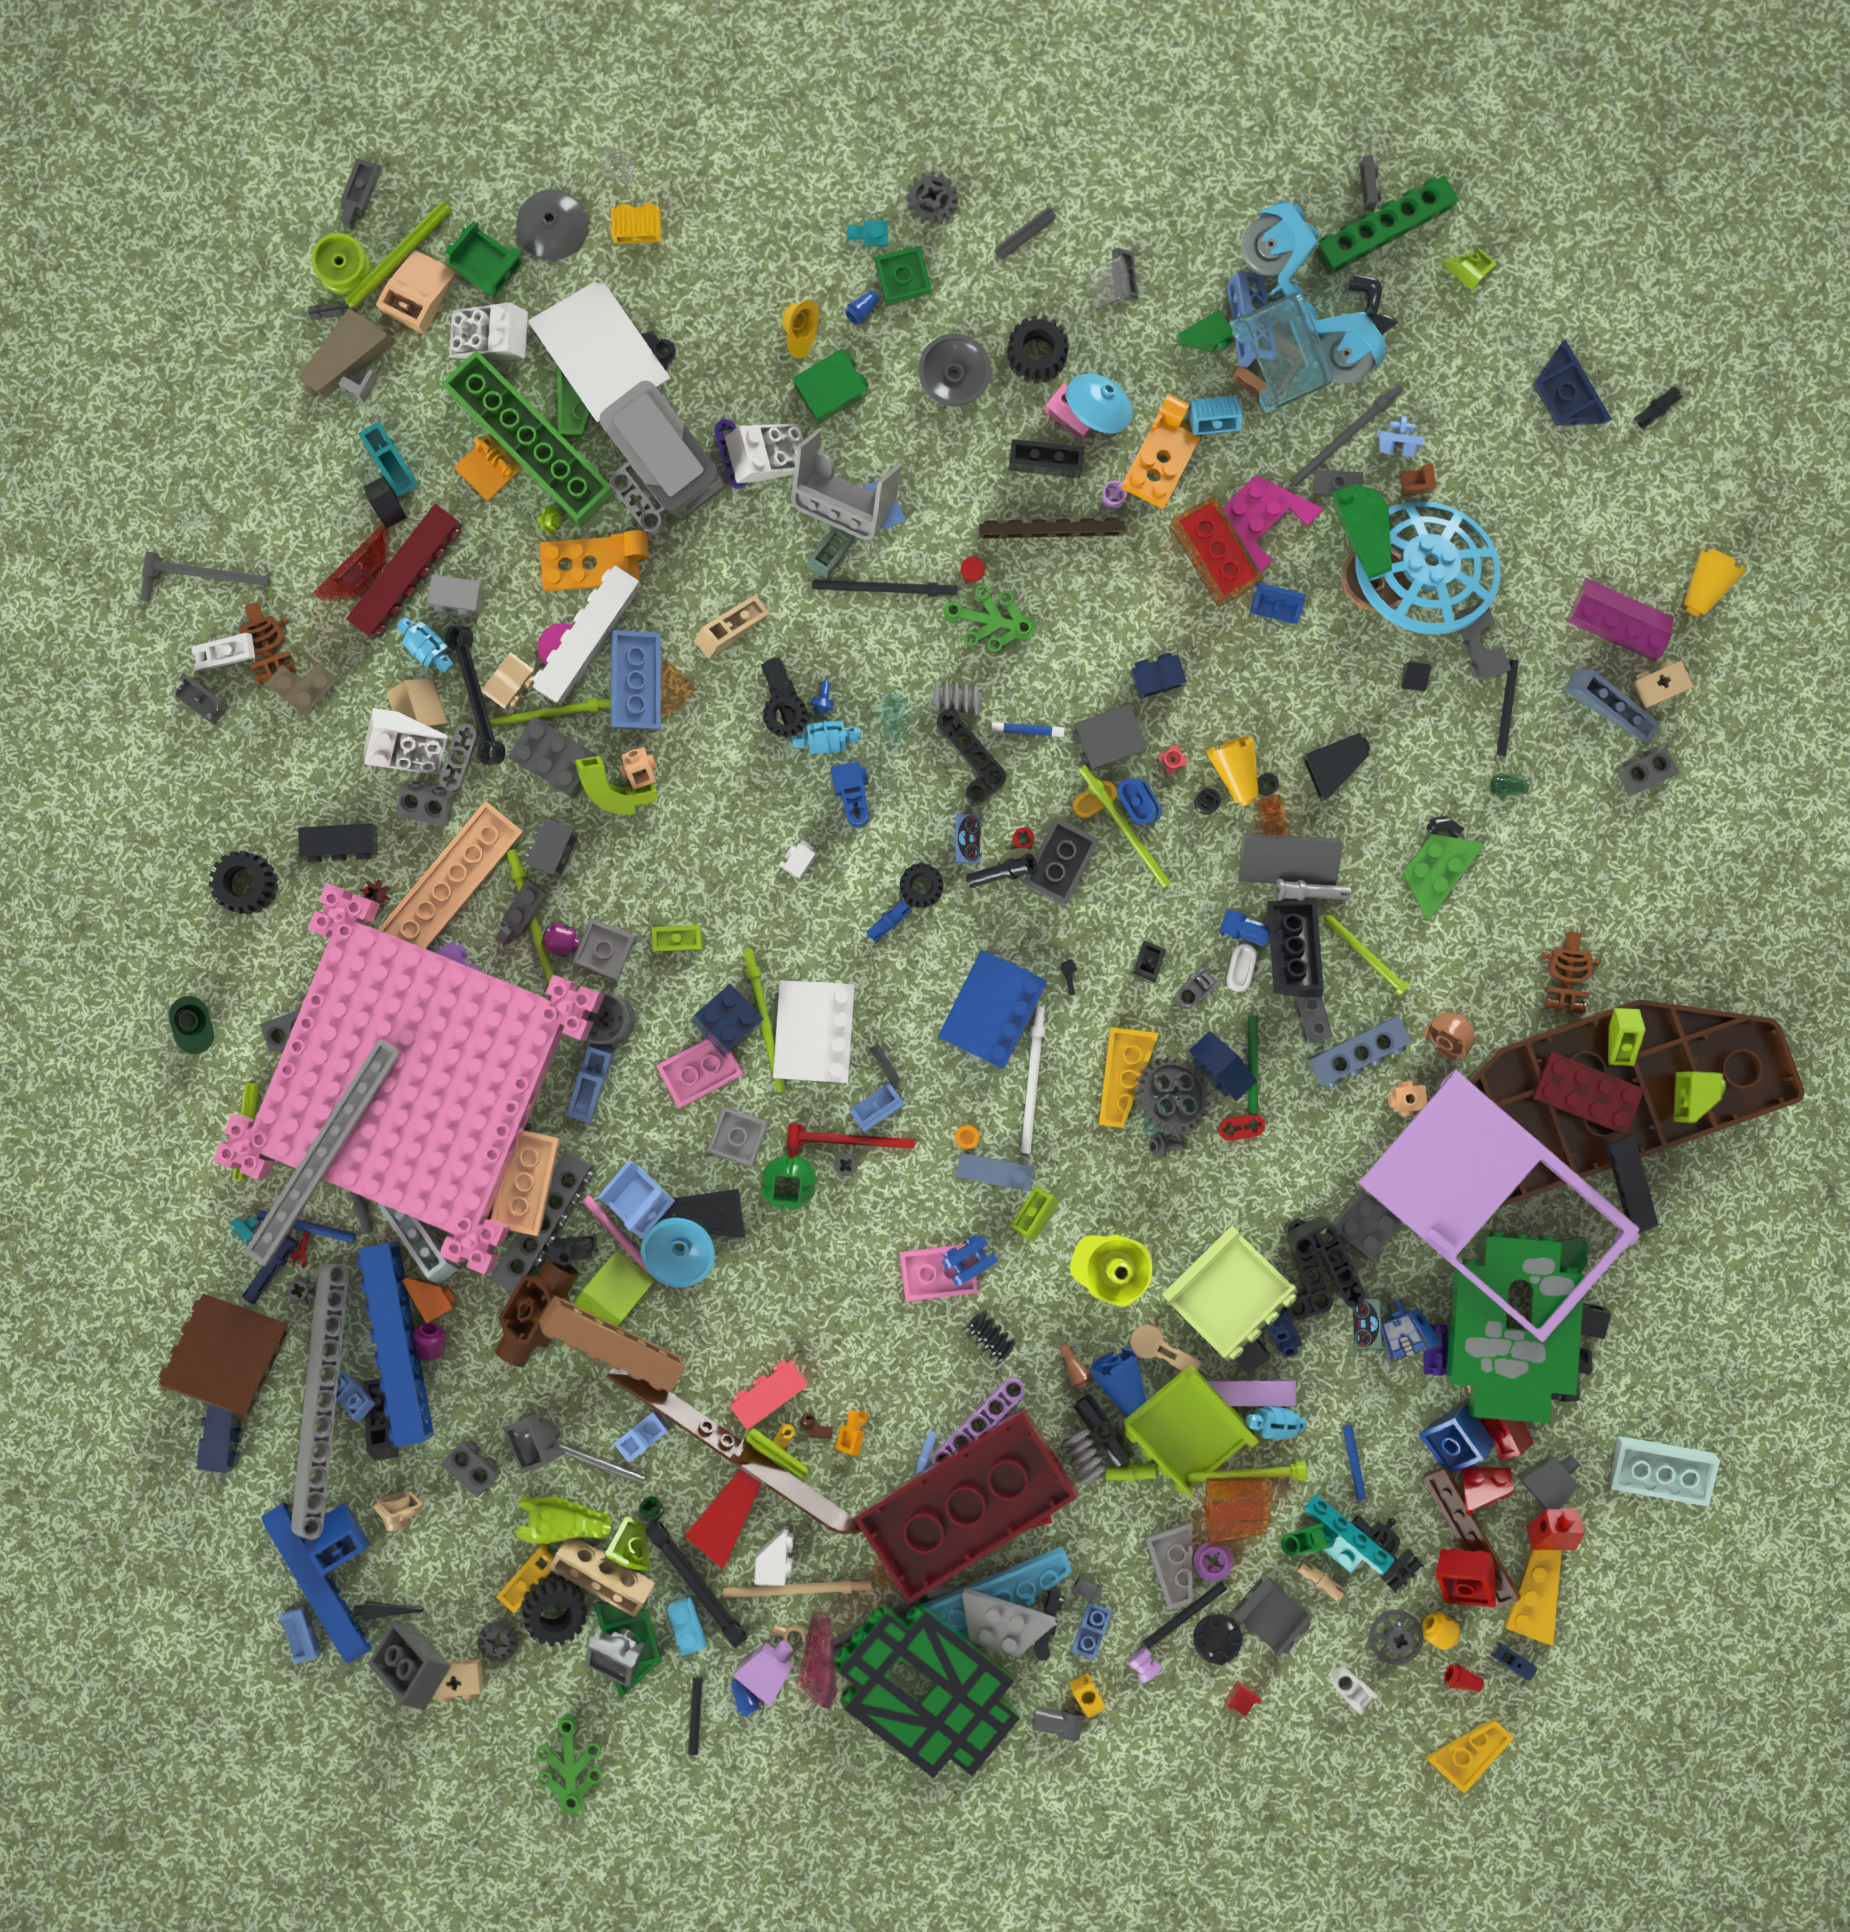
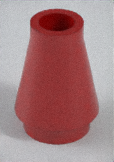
(1461, 1678)

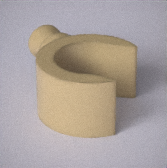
(783, 1632)

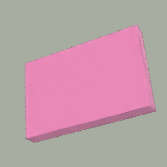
(698, 1072)
(927, 1278)

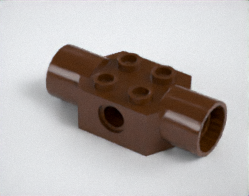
(525, 1308)

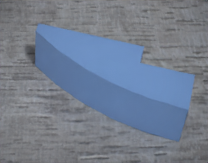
(590, 1082)

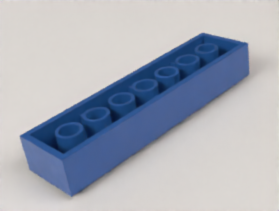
(393, 1335)

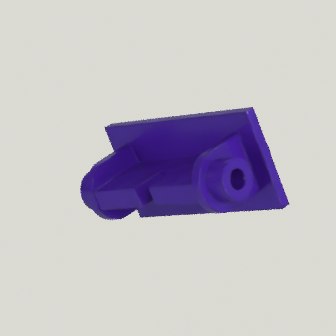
(1436, 1358)

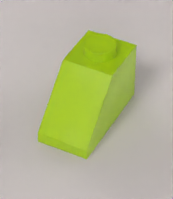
(1625, 1036)

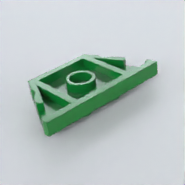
(613, 1619)

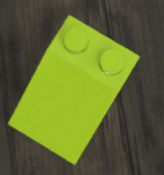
(615, 1289)

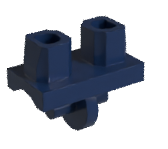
(1285, 1335)

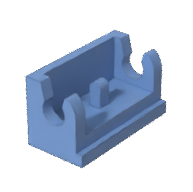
(876, 1107)
(300, 1634)

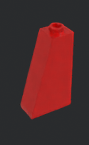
(723, 1519)

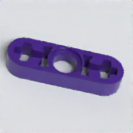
(721, 439)

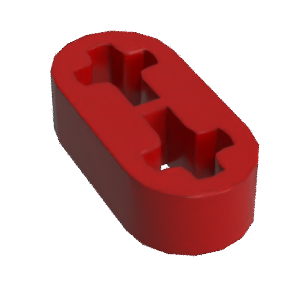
(1242, 1133)

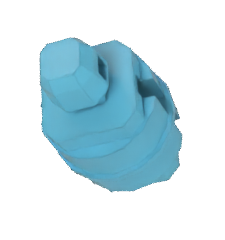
(425, 645)
(826, 737)
(1275, 1423)

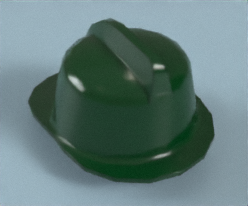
(191, 1025)

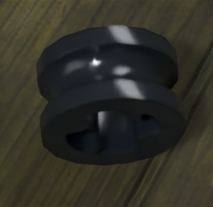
(1264, 777)

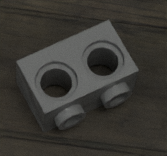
(1648, 774)
(425, 809)
(1312, 1018)
(271, 1027)
(467, 1472)

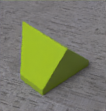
(1470, 267)
(630, 1546)

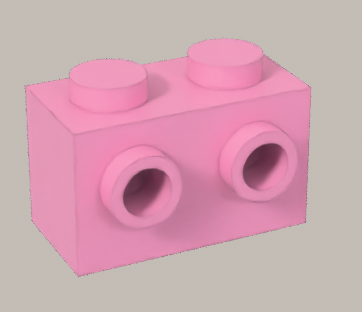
(1061, 412)

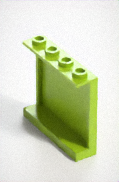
(1188, 1429)

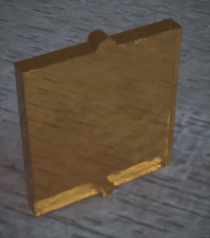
(674, 688)

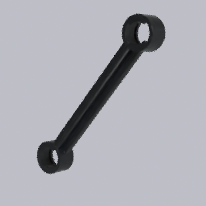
(475, 695)
(729, 1626)

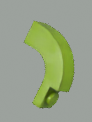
(610, 797)

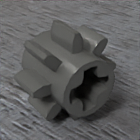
(293, 1286)

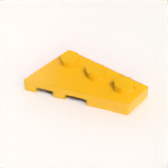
(1471, 1754)

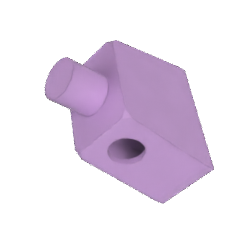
(765, 1670)

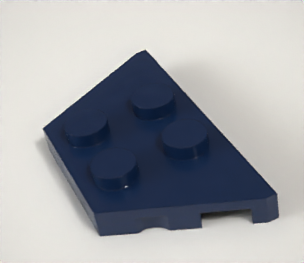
(1568, 391)

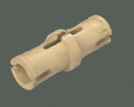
(1321, 1580)

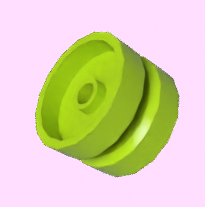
(340, 263)

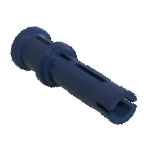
(266, 1273)

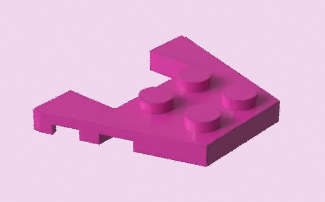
(1259, 507)

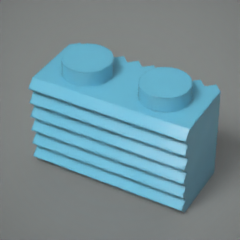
(1215, 415)
(686, 1625)

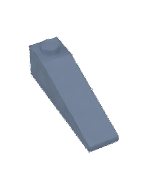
(1611, 703)

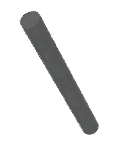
(602, 1464)

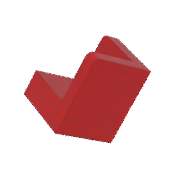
(1241, 1698)

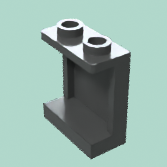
(1109, 737)

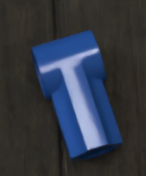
(1241, 927)

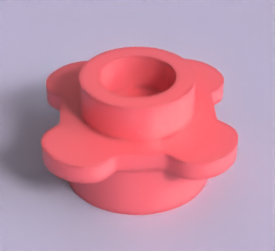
(1175, 753)

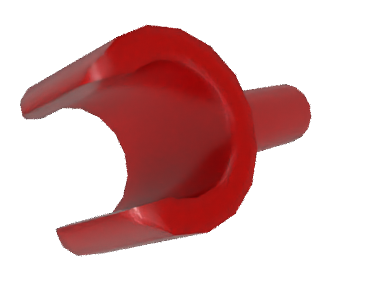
(300, 1253)

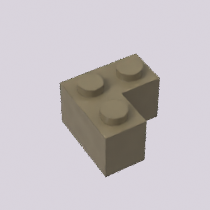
(302, 693)

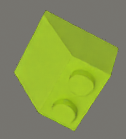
(1696, 1094)

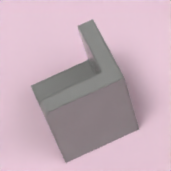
(359, 384)

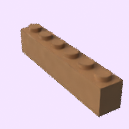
(612, 1344)

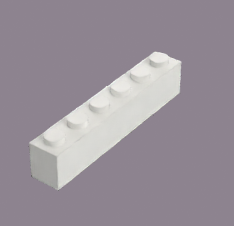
(586, 635)

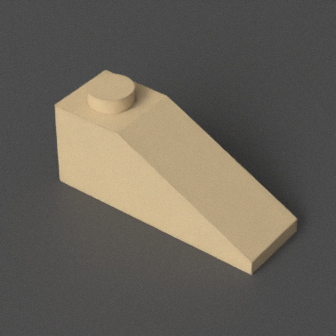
(730, 626)

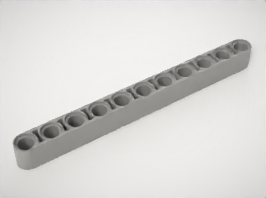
(326, 1410)

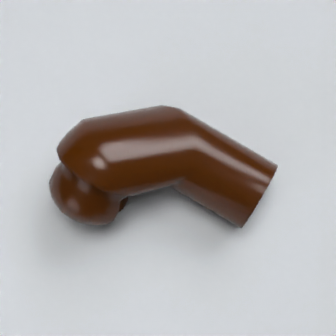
(813, 1428)

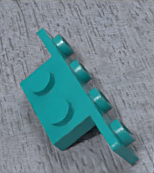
(1346, 1540)

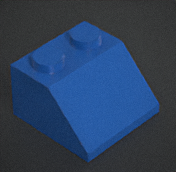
(1457, 1439)

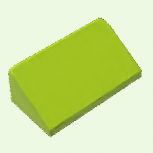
(1034, 1213)

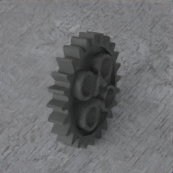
(1174, 1118)

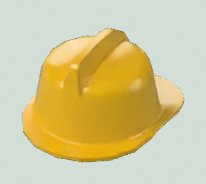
(800, 324)

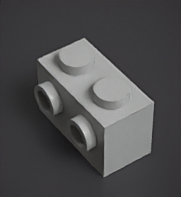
(455, 595)

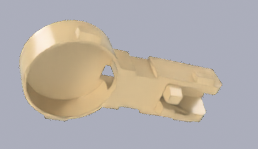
(1146, 1341)

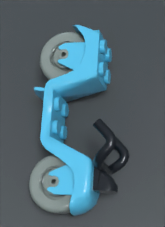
(1279, 246)

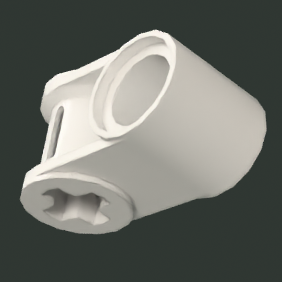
(1355, 1691)

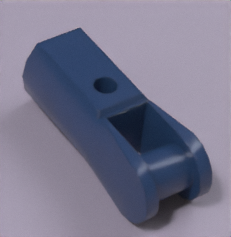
(1515, 1663)

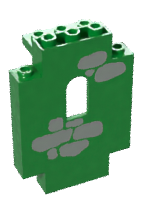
(1505, 1366)

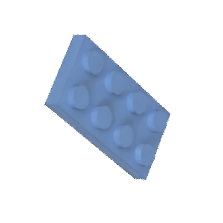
(635, 680)

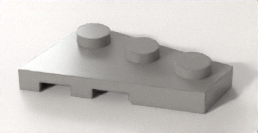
(1172, 1559)

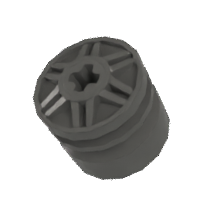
(617, 1030)

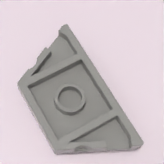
(1003, 1623)

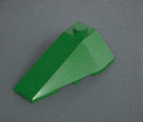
(1366, 524)

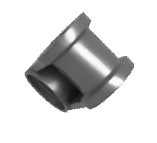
(1199, 986)

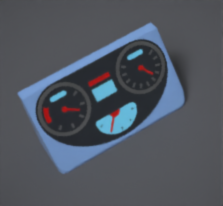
(967, 838)

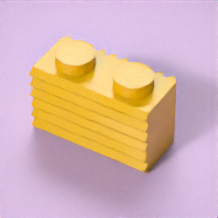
(636, 224)

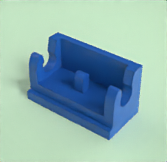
(1277, 603)

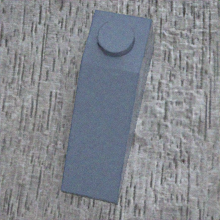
(994, 1171)

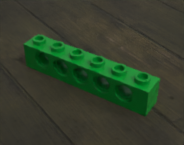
(1336, 258)

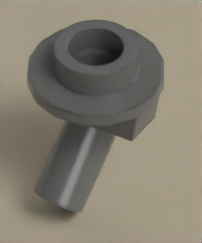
(1160, 1144)

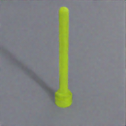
(1295, 1471)

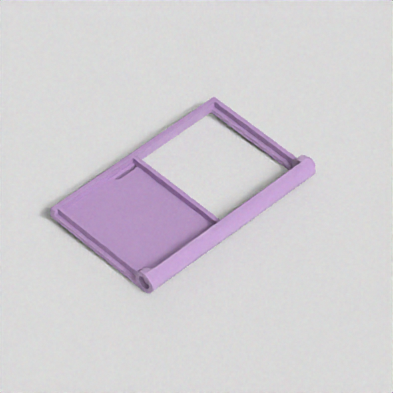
(1458, 1169)

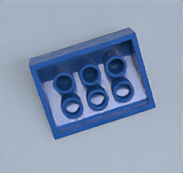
(992, 1009)

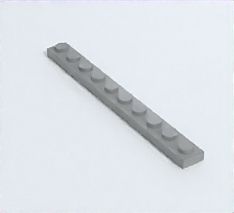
(323, 1152)

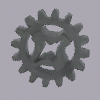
(939, 190)

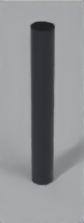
(695, 1715)

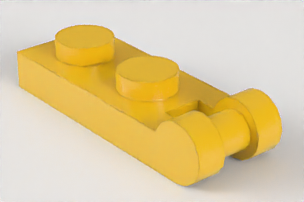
(514, 1591)

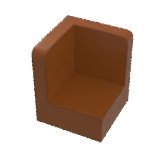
(1418, 481)

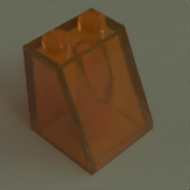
(1236, 1508)

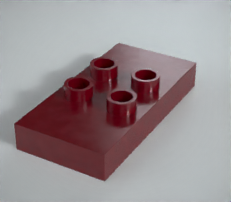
(966, 1505)

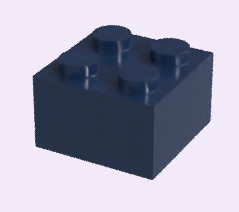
(727, 1020)

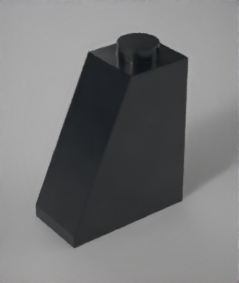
(1335, 763)

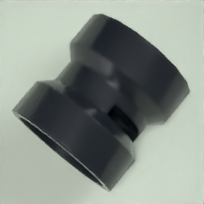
(1204, 804)

